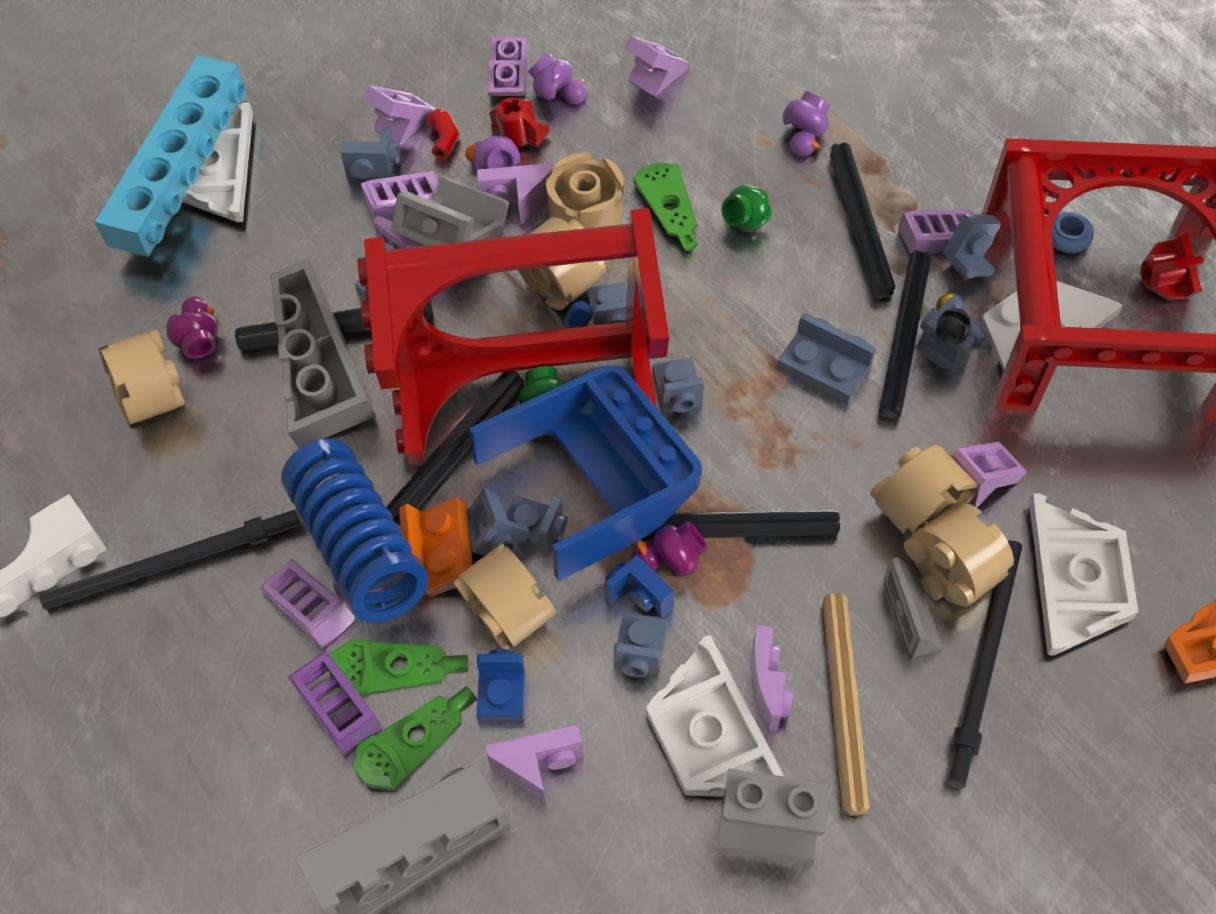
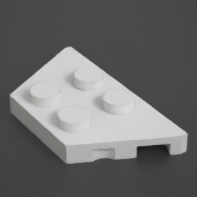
(223, 175)
(1076, 309)
(1081, 575)
(707, 725)

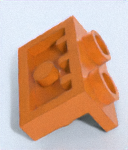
(439, 540)

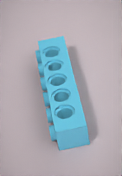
(171, 156)

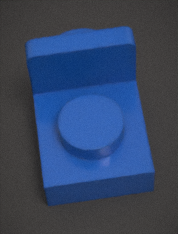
(646, 587)
(501, 687)

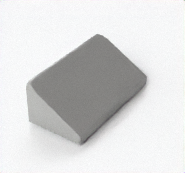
(911, 609)

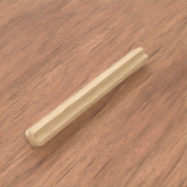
(845, 706)

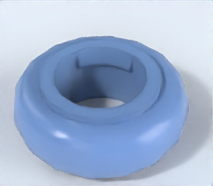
(1077, 223)

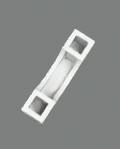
(56, 546)

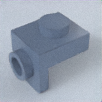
(370, 158)

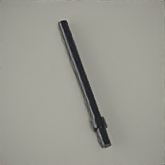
(253, 531)
(967, 738)

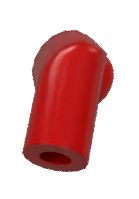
(447, 131)

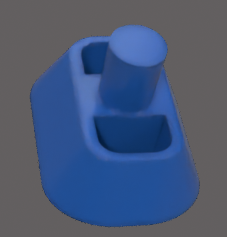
(579, 314)

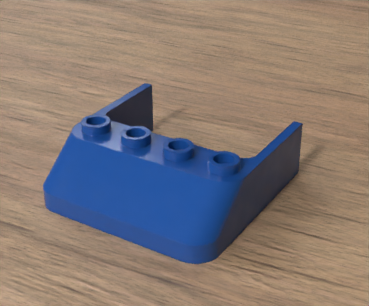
(619, 447)

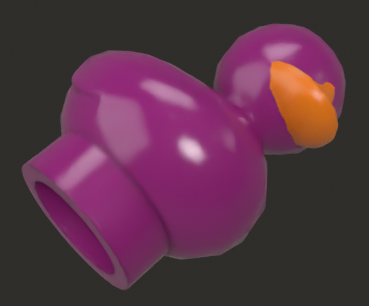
(194, 328)
(676, 546)

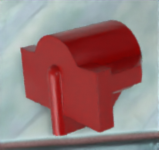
(516, 120)
(1172, 269)

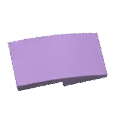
(508, 66)
(768, 683)

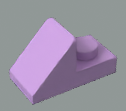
(655, 65)
(397, 110)
(518, 185)
(989, 467)
(522, 757)

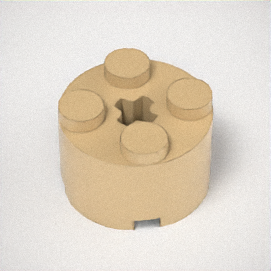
(586, 191)
(562, 282)
(141, 376)
(922, 488)
(959, 555)
(504, 597)

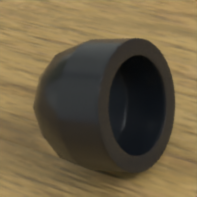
(953, 326)

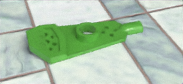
(662, 185)
(377, 659)
(403, 753)

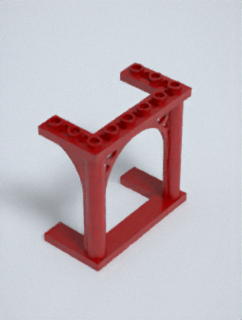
(1021, 206)
(439, 364)

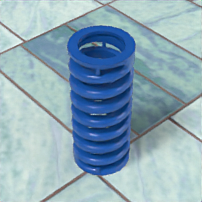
(358, 542)

